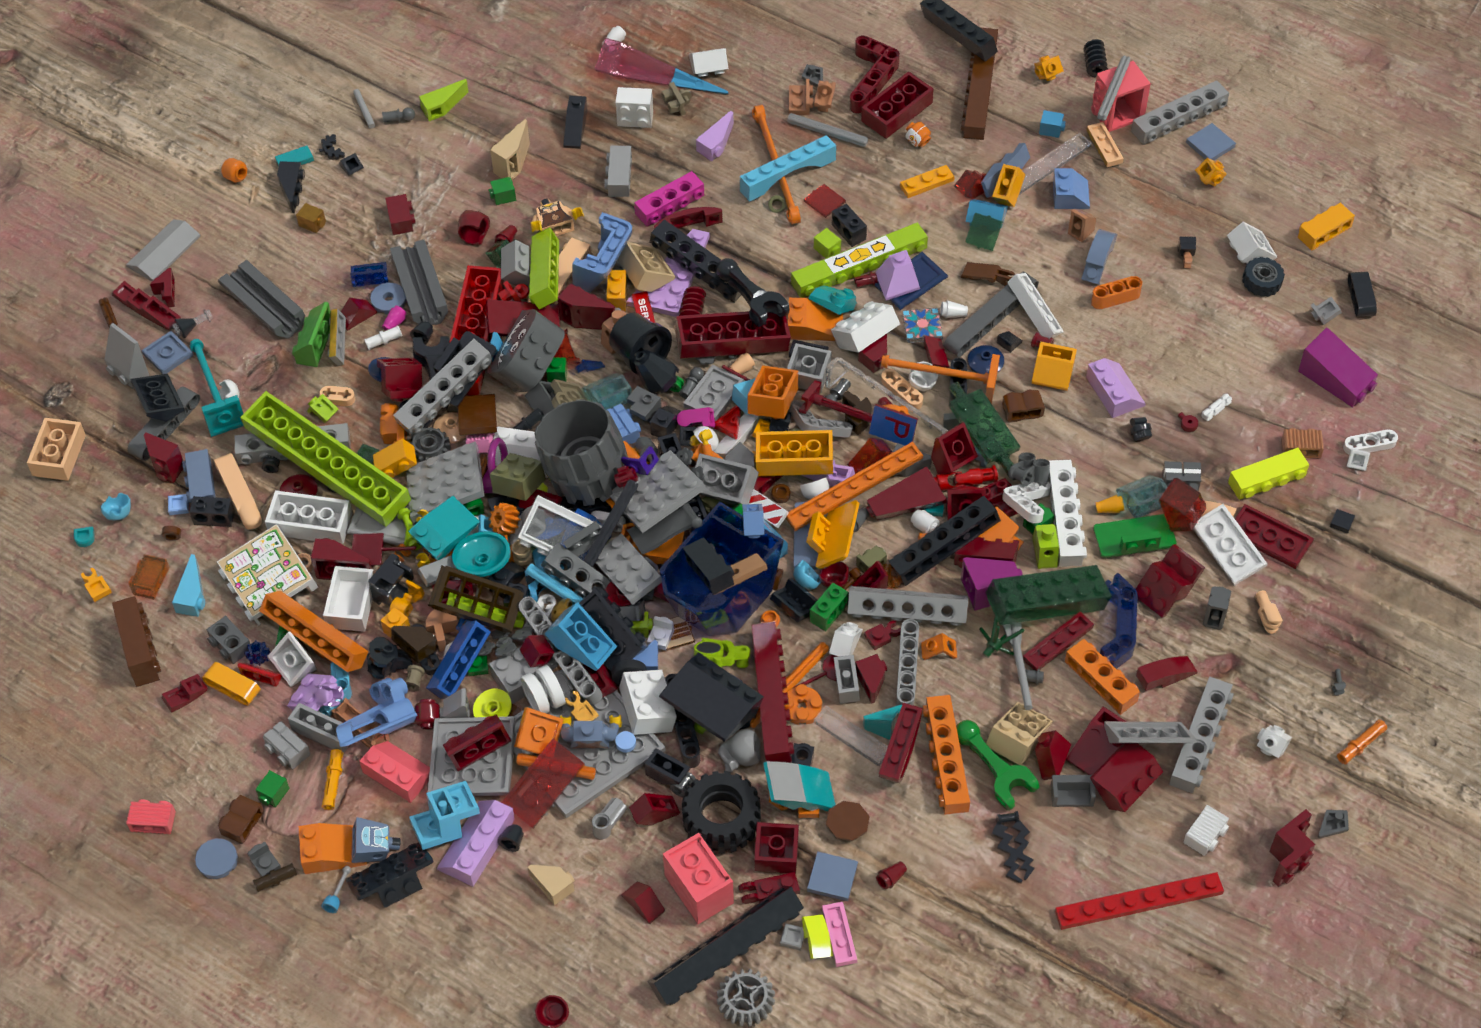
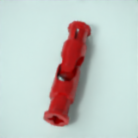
(972, 477)

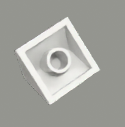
(291, 660)

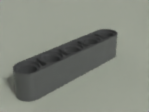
(161, 428)

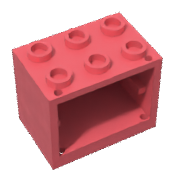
(1130, 98)
(698, 878)

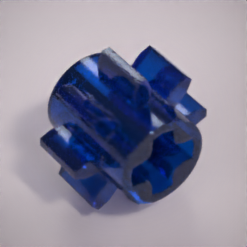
(257, 653)

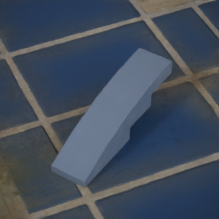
(1017, 158)

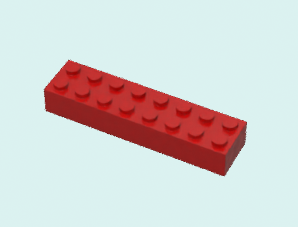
(471, 316)

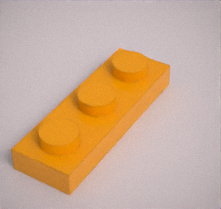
(927, 181)

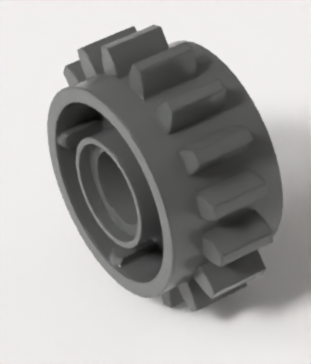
(430, 443)

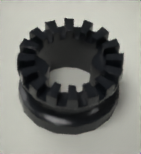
(270, 464)

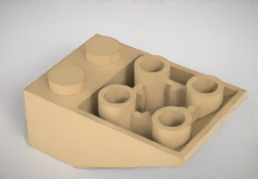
(511, 151)
(1018, 733)

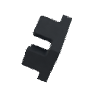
(385, 581)

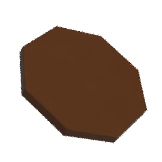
(847, 821)

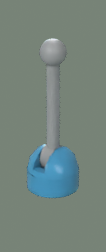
(331, 902)

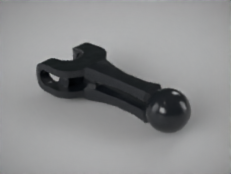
(759, 300)
(426, 356)

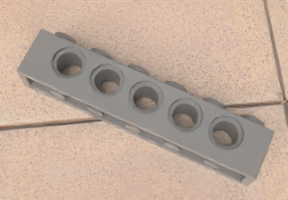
(1180, 112)
(445, 377)
(253, 450)
(858, 595)
(1214, 691)

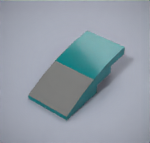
(799, 786)

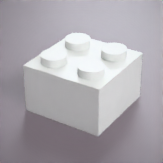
(634, 107)

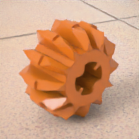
(504, 519)

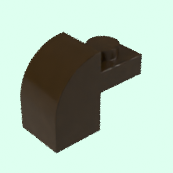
(865, 405)

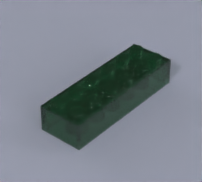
(1048, 594)

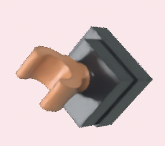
(1187, 248)

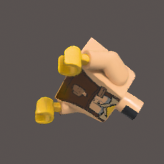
(555, 216)

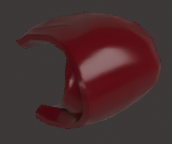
(473, 227)

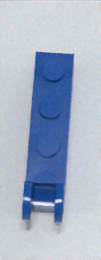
(458, 658)

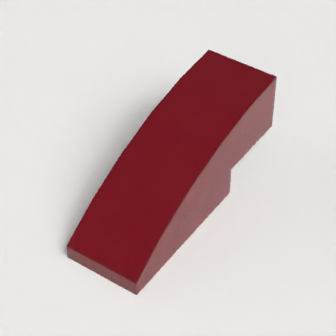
(1165, 672)

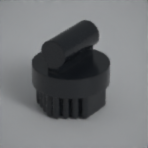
(1141, 429)

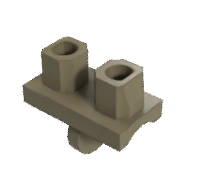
(678, 98)

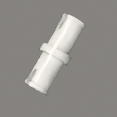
(383, 337)

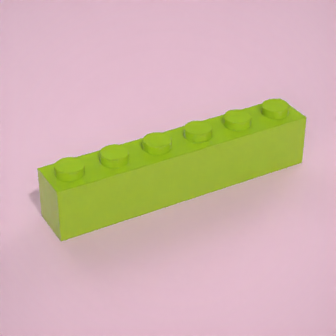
(544, 268)

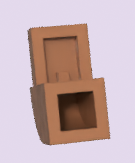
(440, 623)

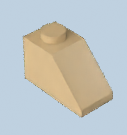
(552, 881)

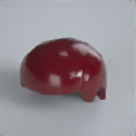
(835, 573)
(552, 1011)

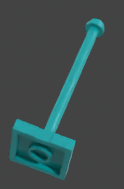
(223, 414)

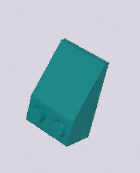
(444, 528)

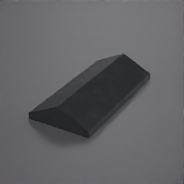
(158, 396)

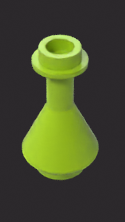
(404, 514)

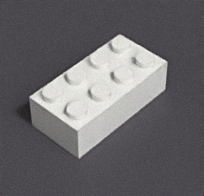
(309, 516)

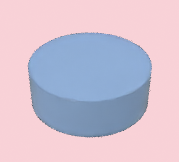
(625, 741)

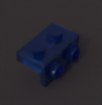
(369, 274)

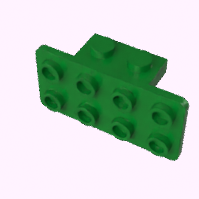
(1133, 536)

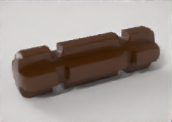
(107, 311)

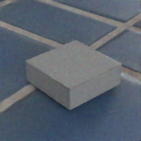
(792, 937)

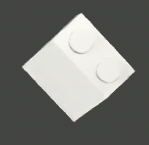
(709, 61)
(1250, 243)

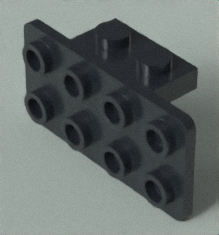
(450, 351)
(391, 877)

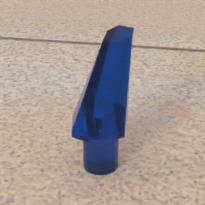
(589, 365)

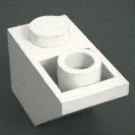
(845, 639)

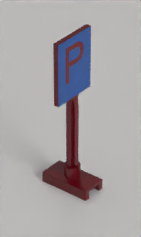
(884, 421)

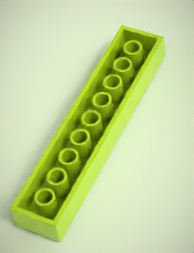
(326, 458)

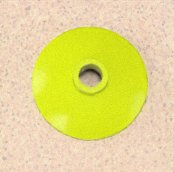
(490, 700)

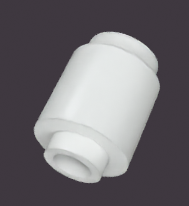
(924, 521)

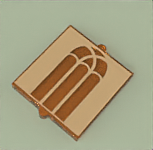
(682, 634)

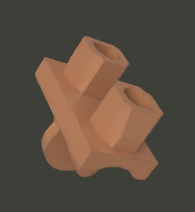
(824, 95)

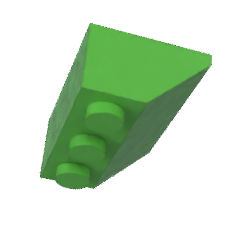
(313, 336)

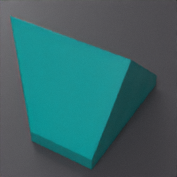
(882, 722)

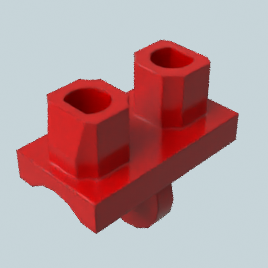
(508, 294)

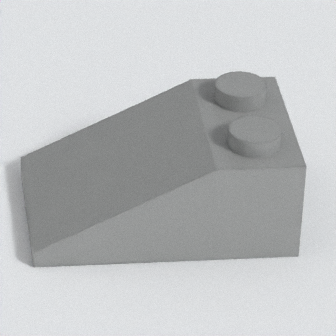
(124, 356)
(727, 479)

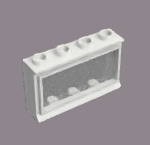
(550, 524)

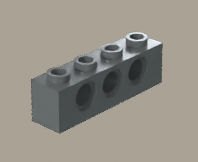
(575, 565)

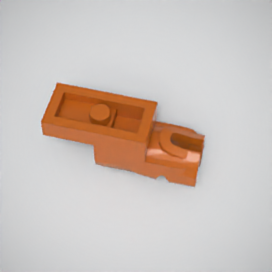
(389, 429)

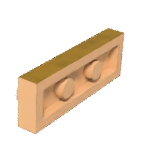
(1105, 144)

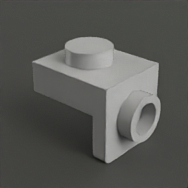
(1326, 310)

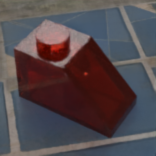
(869, 454)

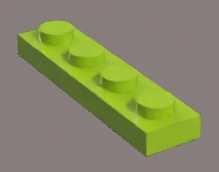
(482, 610)

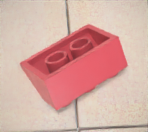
(395, 770)

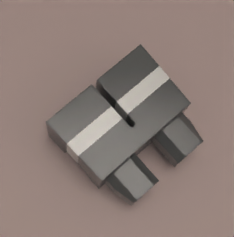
(1188, 473)

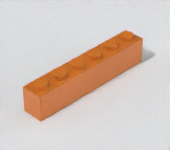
(313, 631)

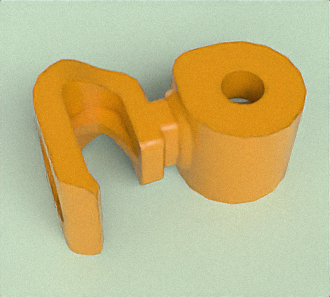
(404, 604)

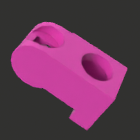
(690, 417)

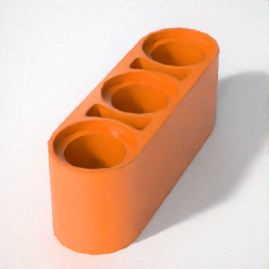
(1116, 292)

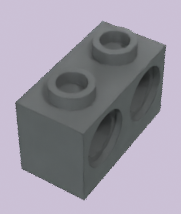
(231, 638)

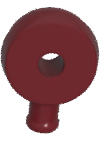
(1188, 423)

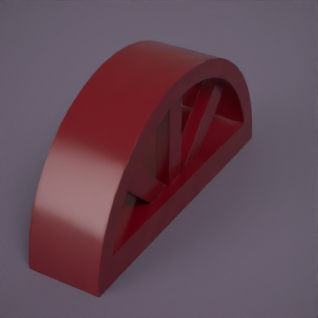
(901, 743)

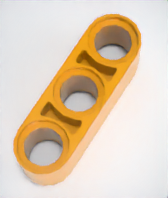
(231, 683)

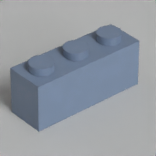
(199, 475)

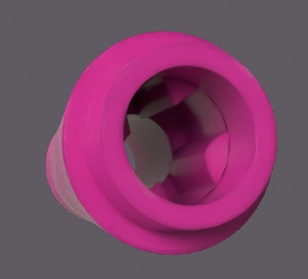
(395, 317)

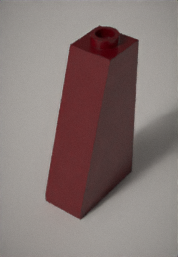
(907, 496)

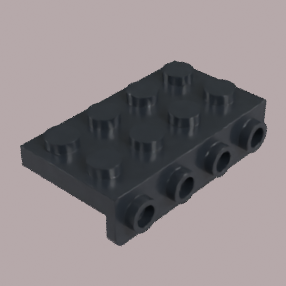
(617, 627)

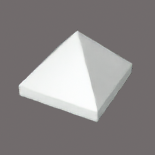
(1358, 459)

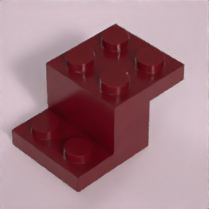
(400, 377)
(1169, 580)
(1292, 848)

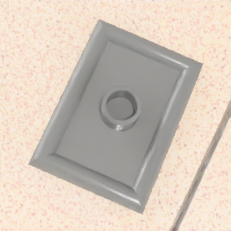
(364, 524)

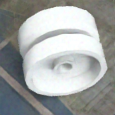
(543, 690)

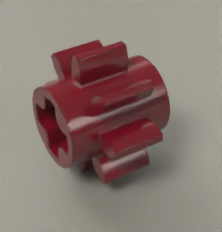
(624, 475)

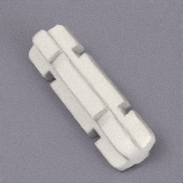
(1216, 407)

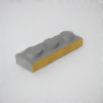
(337, 337)

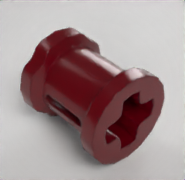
(1037, 338)

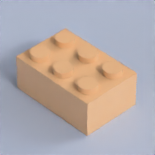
(56, 449)

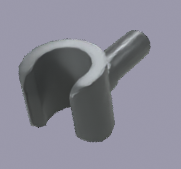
(1338, 688)

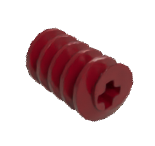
(692, 301)

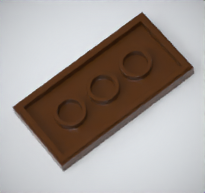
(477, 415)

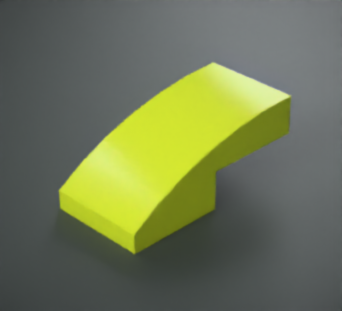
(818, 936)

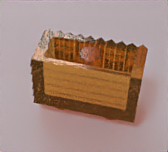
(148, 576)

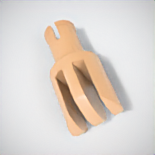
(1268, 612)

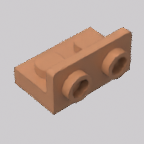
(800, 98)

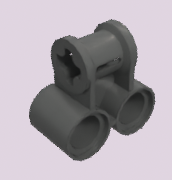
(1030, 470)

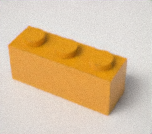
(1325, 226)

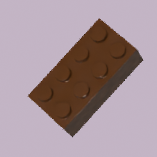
(137, 641)

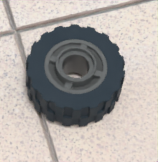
(1263, 276)

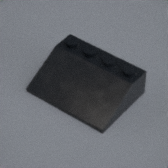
(712, 697)

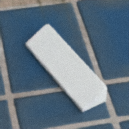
(1035, 306)
(746, 427)

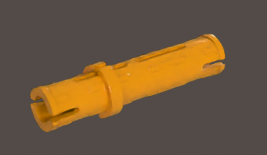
(333, 773)

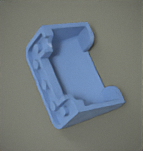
(593, 269)

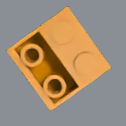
(1054, 366)

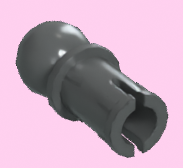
(407, 114)
(696, 375)
(840, 388)

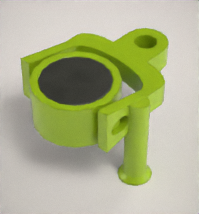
(714, 651)

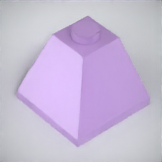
(897, 276)

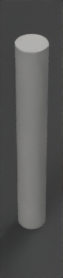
(364, 109)

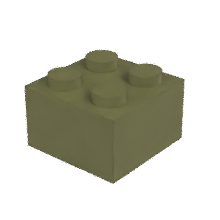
(517, 476)

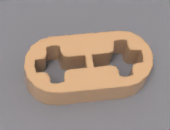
(338, 394)

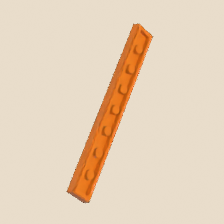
(854, 485)

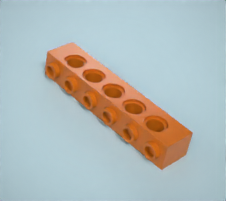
(950, 801)

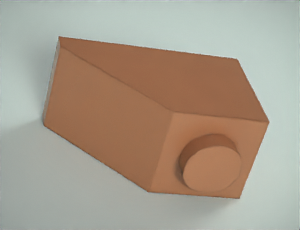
(1081, 224)

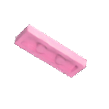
(839, 934)

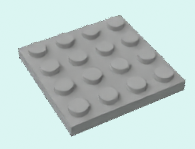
(443, 476)
(661, 491)
(484, 777)

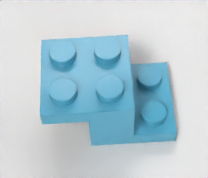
(445, 811)

